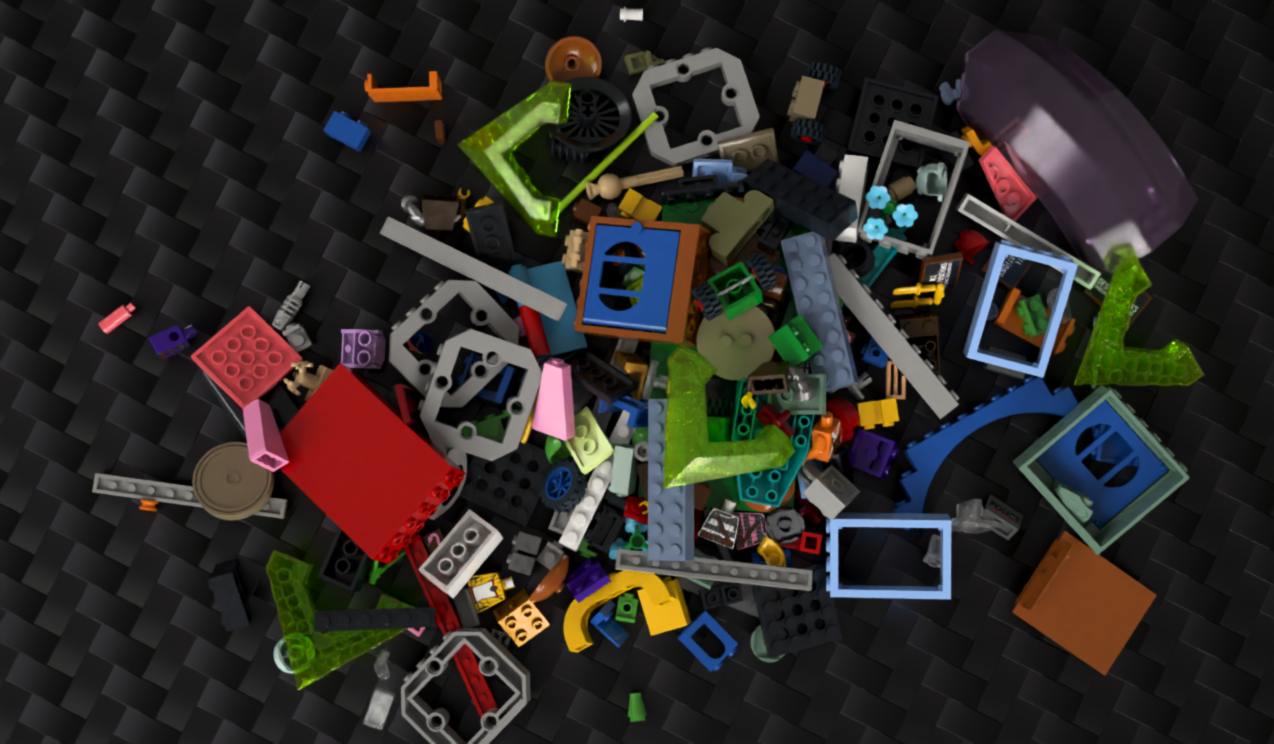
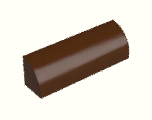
(773, 293)

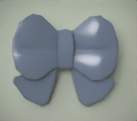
(949, 95)

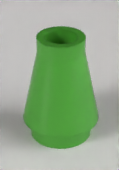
(636, 708)

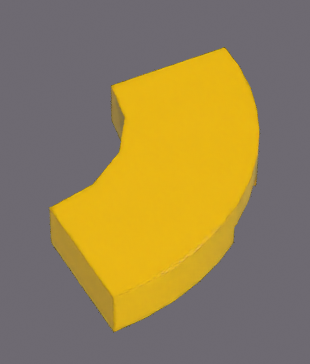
(772, 552)

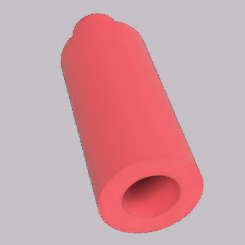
(116, 317)

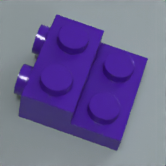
(873, 454)
(586, 579)

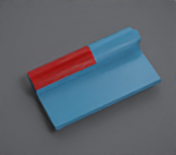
(544, 334)

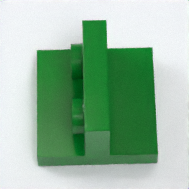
(795, 341)

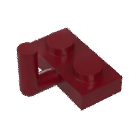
(768, 415)
(808, 508)

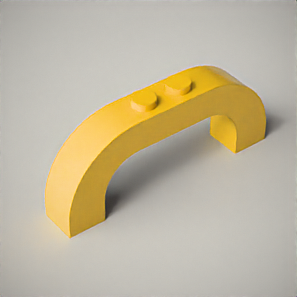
(577, 615)

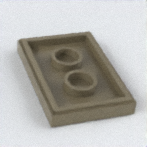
(749, 149)

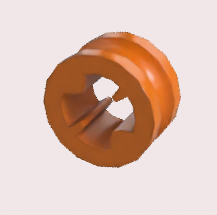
(148, 505)

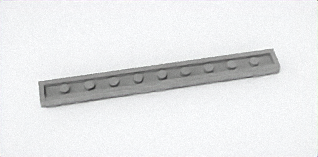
(168, 493)
(717, 570)

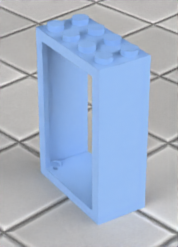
(999, 252)
(894, 520)

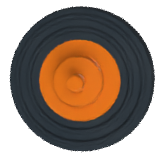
(621, 249)

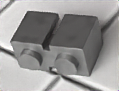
(521, 562)

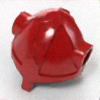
(970, 243)

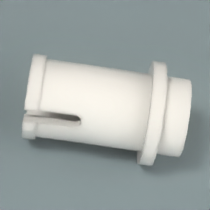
(631, 14)

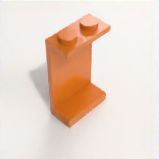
(433, 92)
(1011, 322)

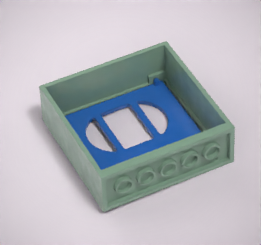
(1058, 456)

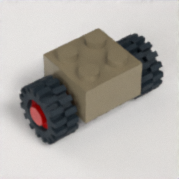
(806, 102)

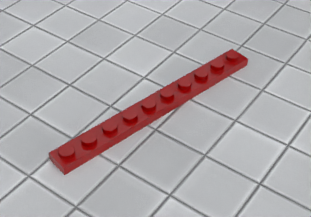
(448, 620)

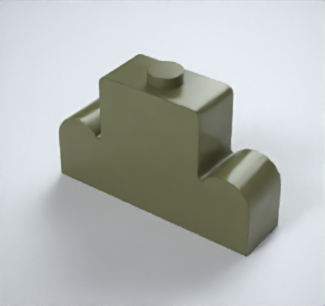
(735, 222)

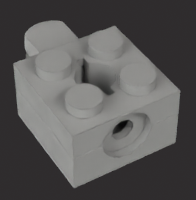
(828, 489)

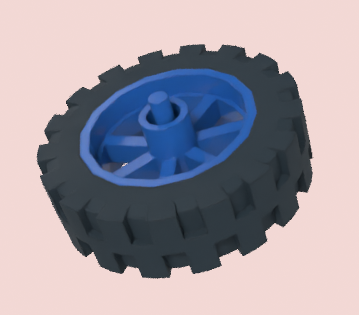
(556, 482)

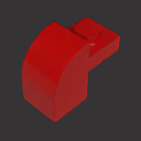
(847, 414)
(807, 542)

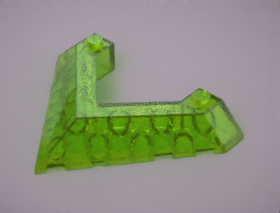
(492, 148)
(1111, 362)
(687, 452)
(313, 652)

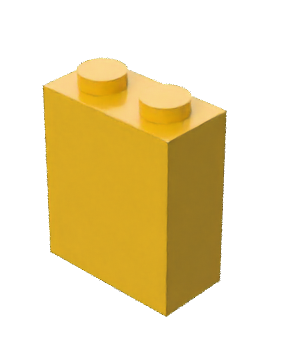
(668, 616)

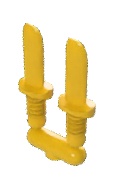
(939, 294)

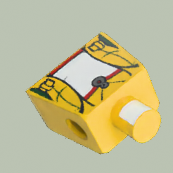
(489, 589)

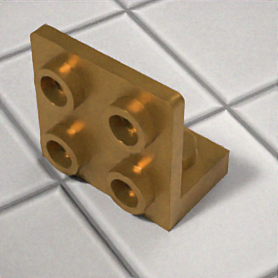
(636, 368)
(520, 618)

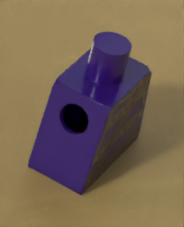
(164, 341)

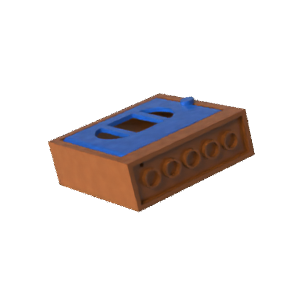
(673, 266)

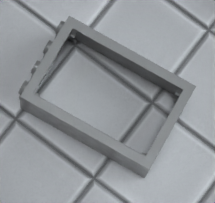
(930, 138)

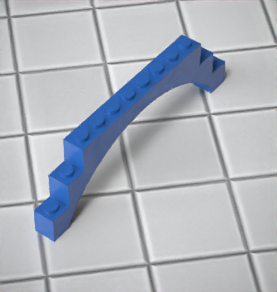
(931, 451)

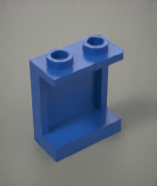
(1113, 448)

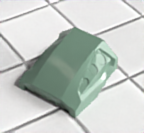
(1074, 501)

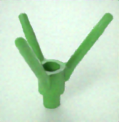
(376, 568)

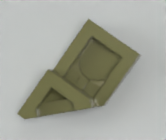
(641, 61)

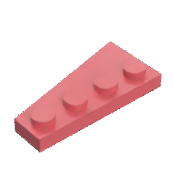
(1006, 184)

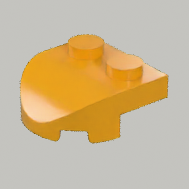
(977, 145)

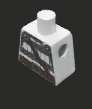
(721, 525)

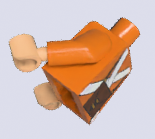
(825, 438)

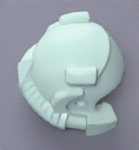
(932, 180)

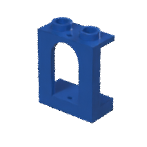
(498, 397)
(638, 414)
(710, 663)

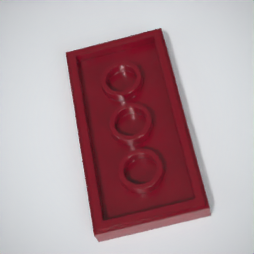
(408, 402)

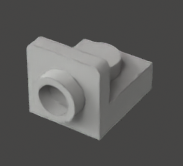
(297, 337)
(933, 552)
(551, 554)

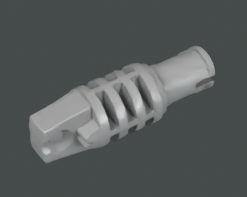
(290, 307)

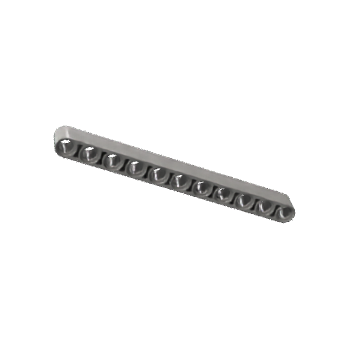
(473, 269)

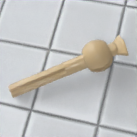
(610, 185)

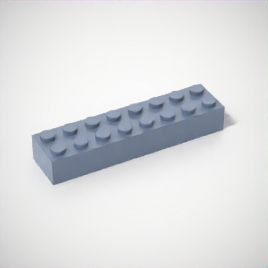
(820, 308)
(669, 508)

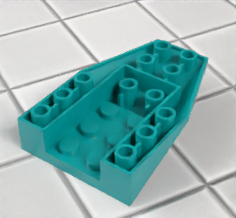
(769, 485)

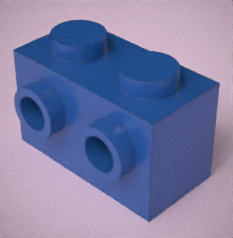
(347, 131)
(873, 353)

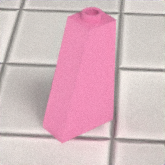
(555, 401)
(263, 436)

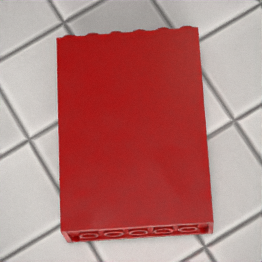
(366, 465)

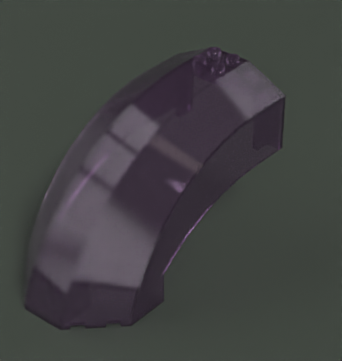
(1075, 146)

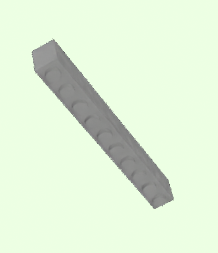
(892, 340)

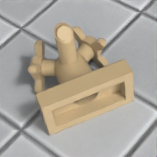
(307, 379)

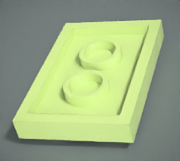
(590, 443)

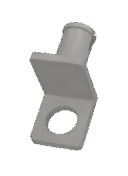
(854, 390)

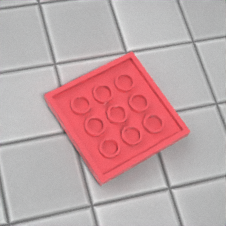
(246, 358)

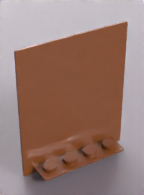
(1083, 602)

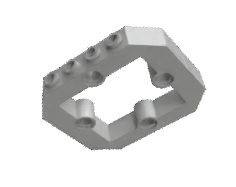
(696, 64)
(478, 300)
(476, 443)
(486, 647)

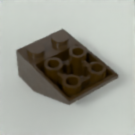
(924, 333)

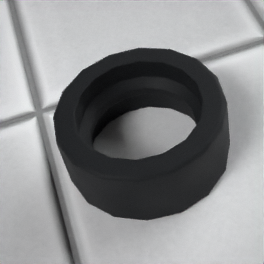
(867, 266)

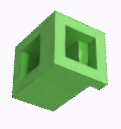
(626, 616)

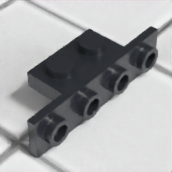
(698, 189)

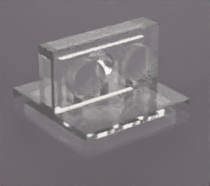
(653, 381)
(969, 518)

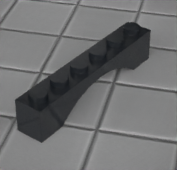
(375, 619)

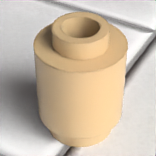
(901, 188)

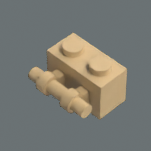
(576, 250)

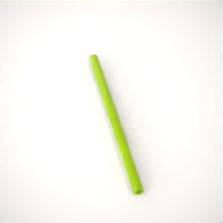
(607, 161)

